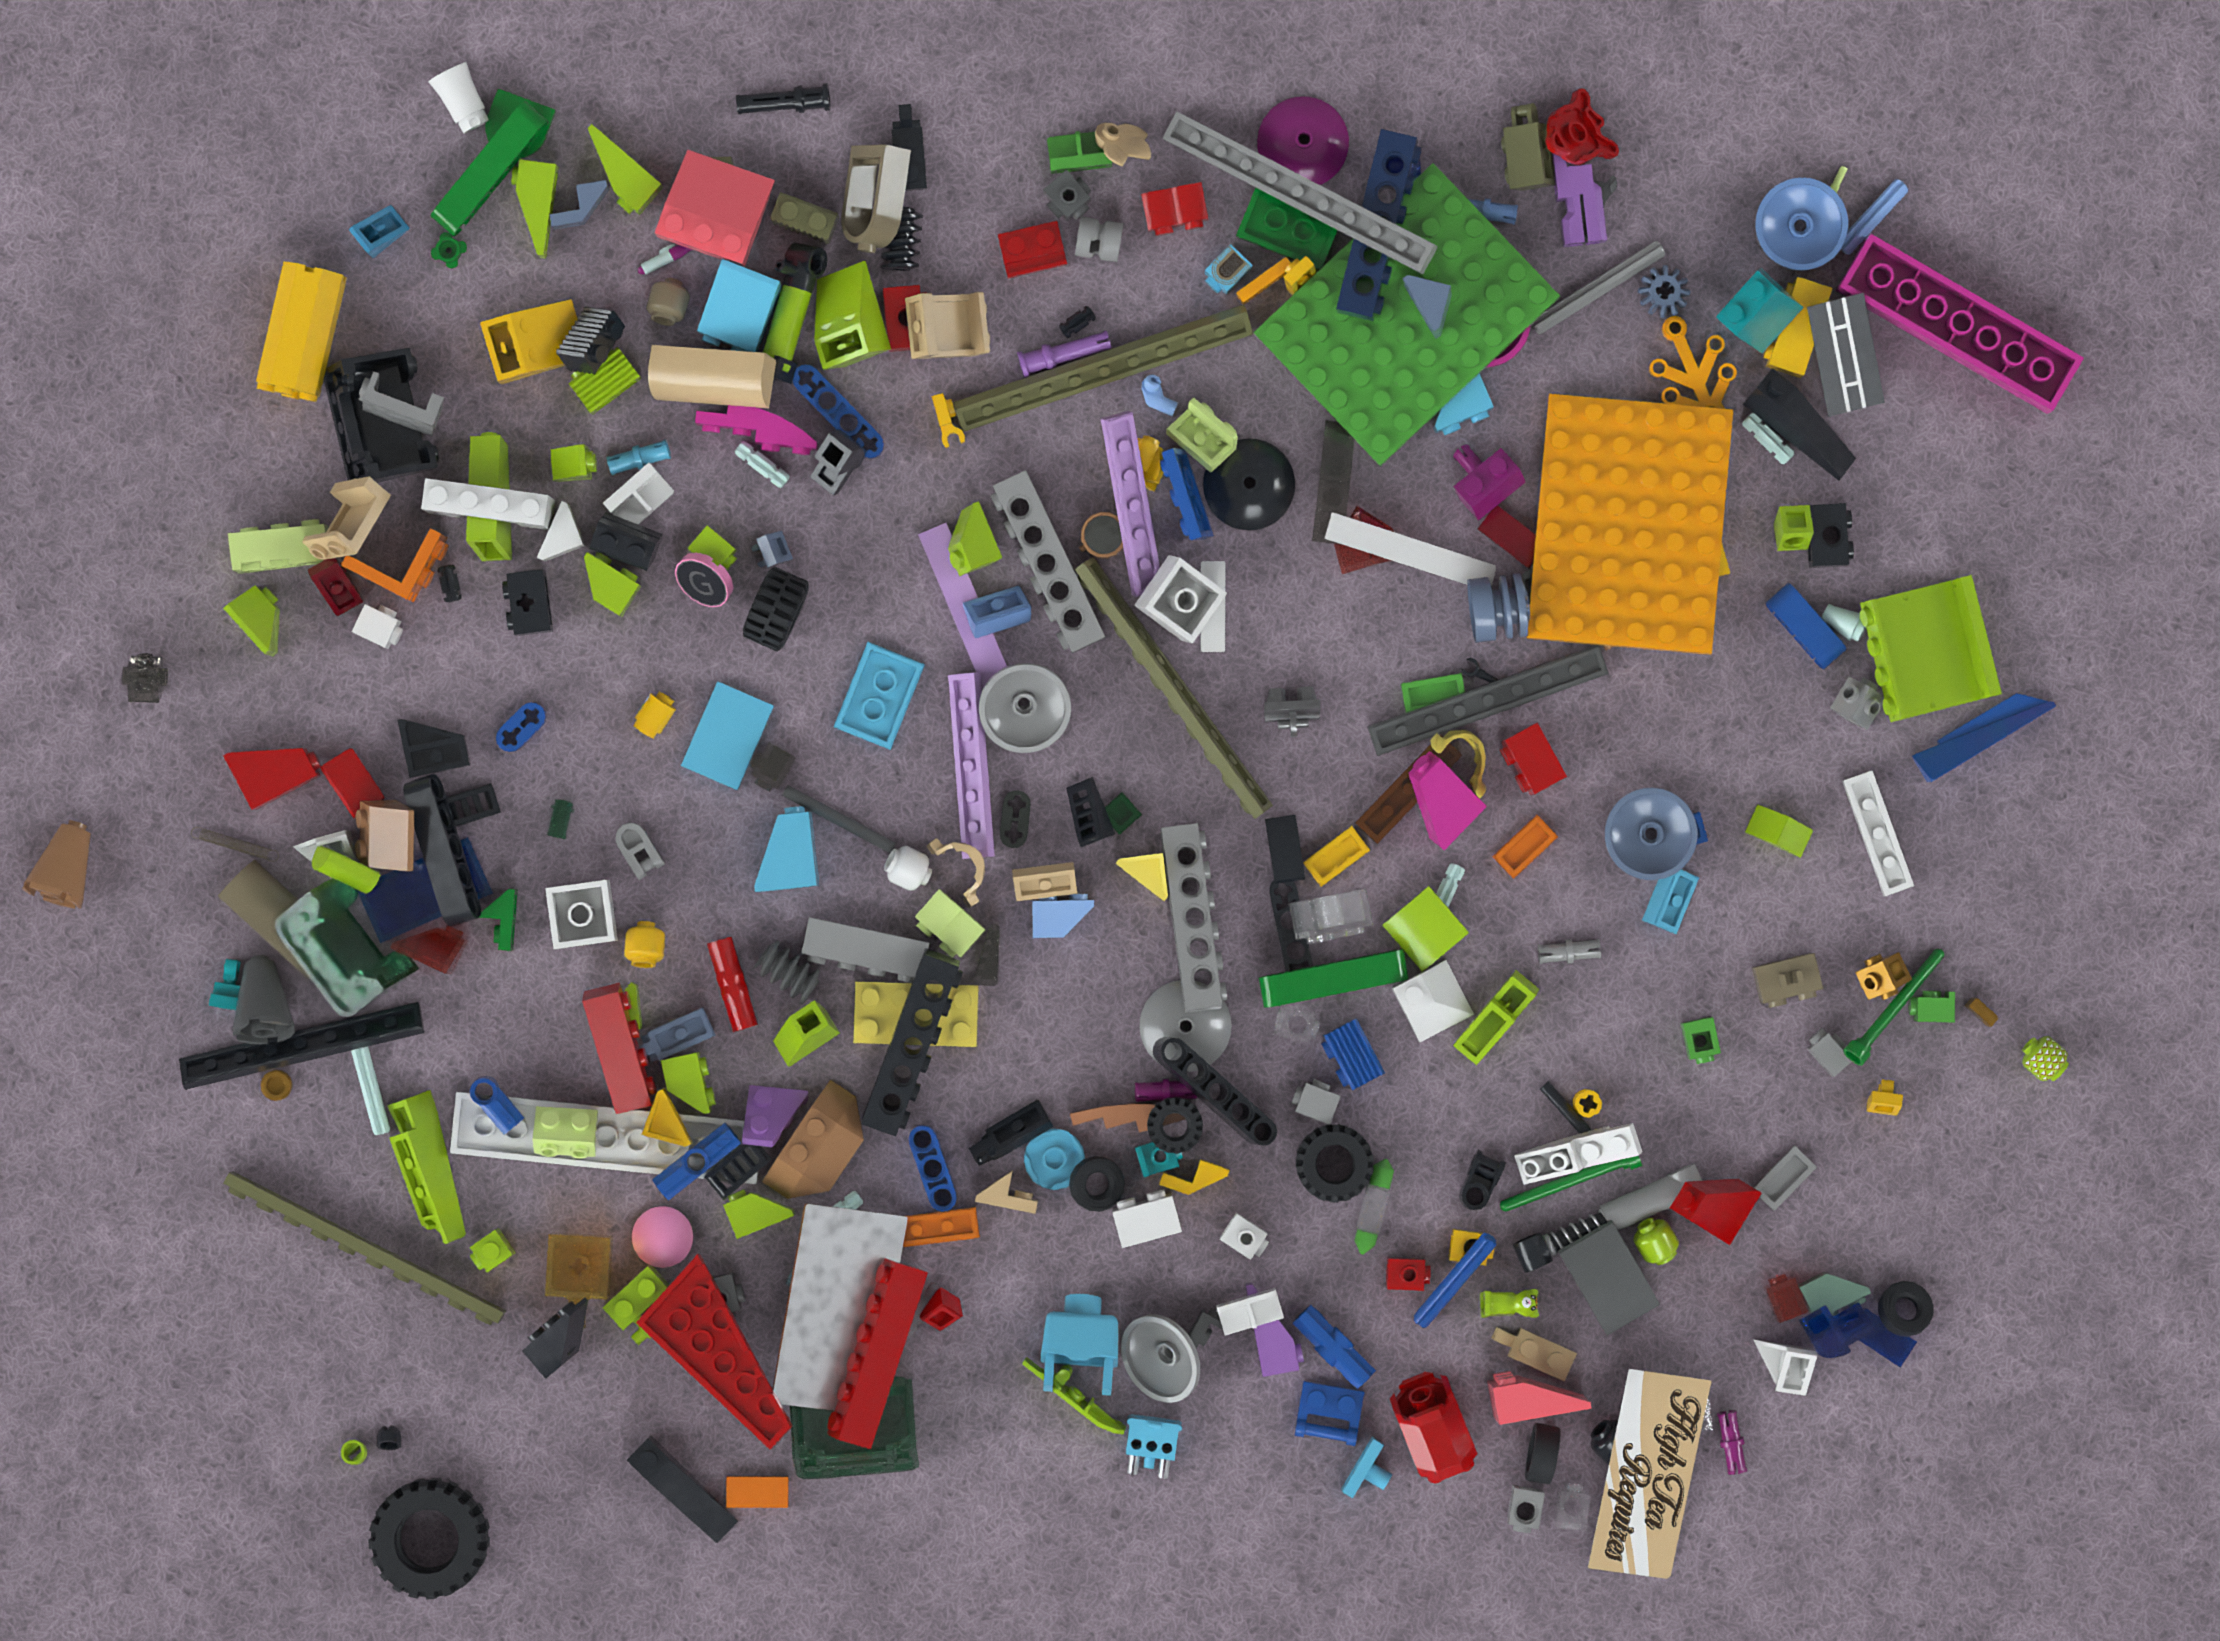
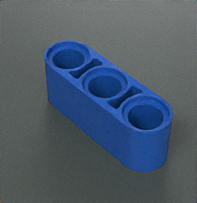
(1807, 626)
(932, 1183)

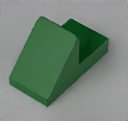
(505, 910)

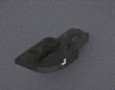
(1333, 478)

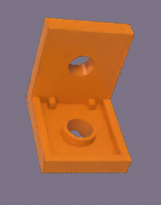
(418, 574)

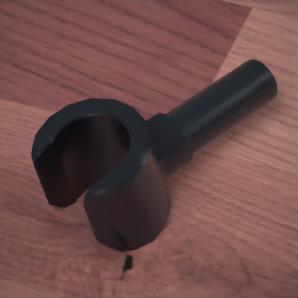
(1480, 673)

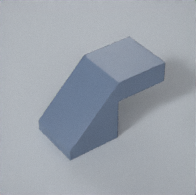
(589, 198)

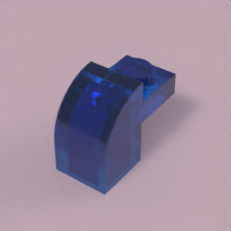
(1835, 1333)

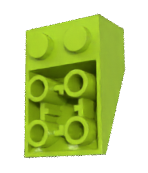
(848, 318)

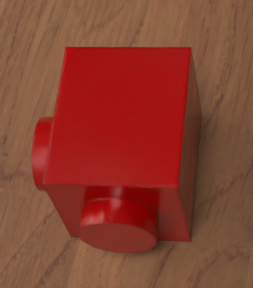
(1407, 1274)

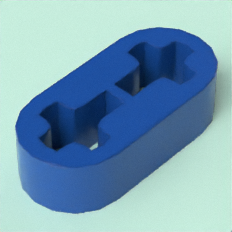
(515, 722)

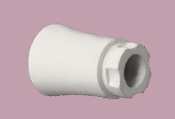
(460, 97)

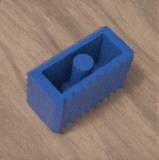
(1353, 1054)

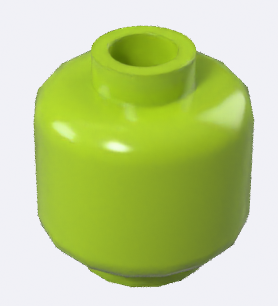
(1656, 1241)

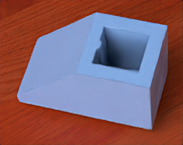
(1058, 918)

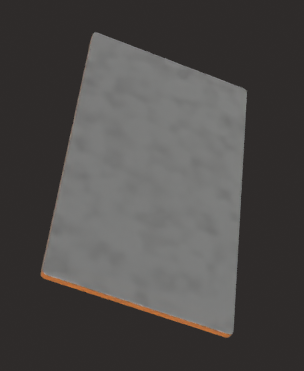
(828, 1298)

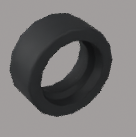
(1542, 1453)

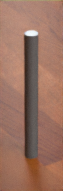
(838, 819)

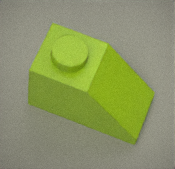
(972, 542)
(754, 1212)

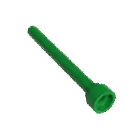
(1859, 1050)
(1567, 1182)

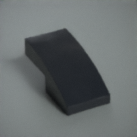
(1285, 849)

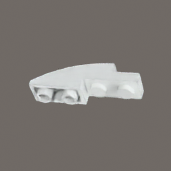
(1578, 1152)

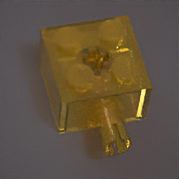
(564, 1280)

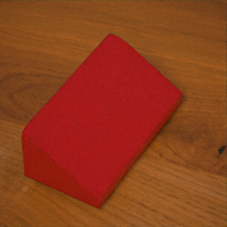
(351, 780)

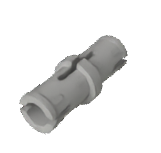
(1569, 951)

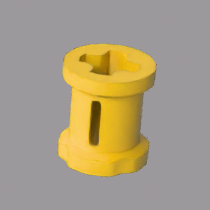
(1590, 1111)

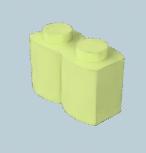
(949, 923)

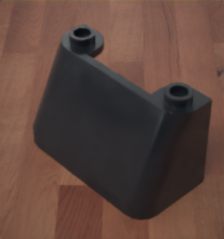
(369, 442)

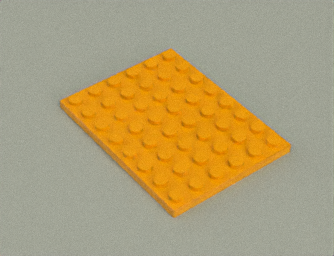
(1630, 524)

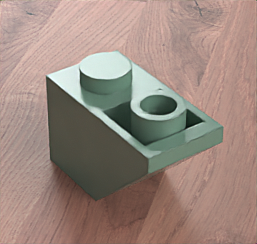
(1832, 1292)

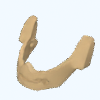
(937, 848)

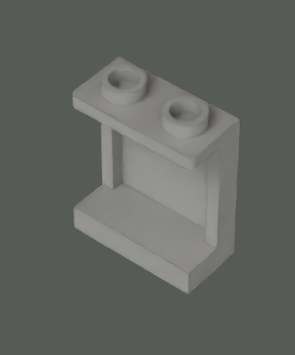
(399, 411)

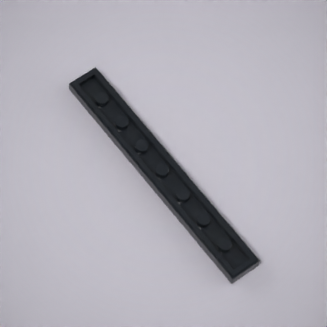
(302, 1046)

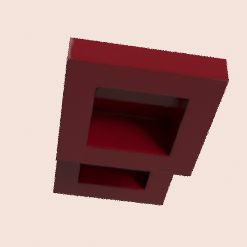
(1509, 535)

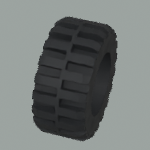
(397, 1566)

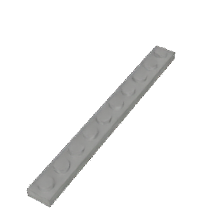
(1300, 192)

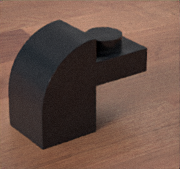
(837, 460)

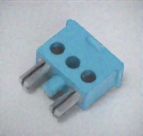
(1152, 1429)

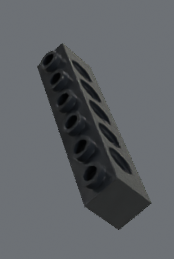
(877, 1112)

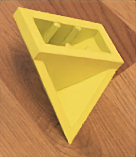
(1148, 871)

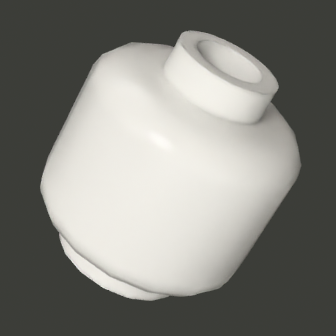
(908, 868)

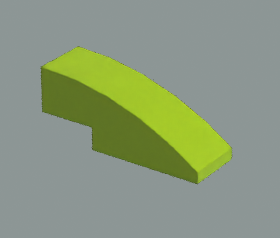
(1496, 1017)

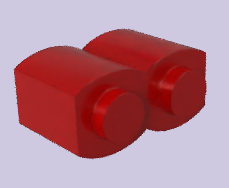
(1175, 208)

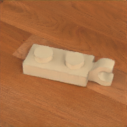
(1537, 1352)

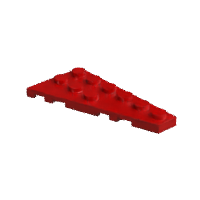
(705, 1339)

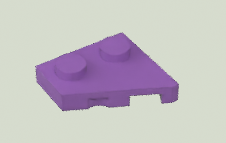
(769, 1113)

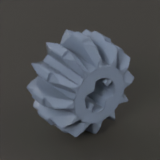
(1656, 284)

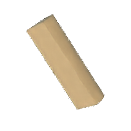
(711, 376)

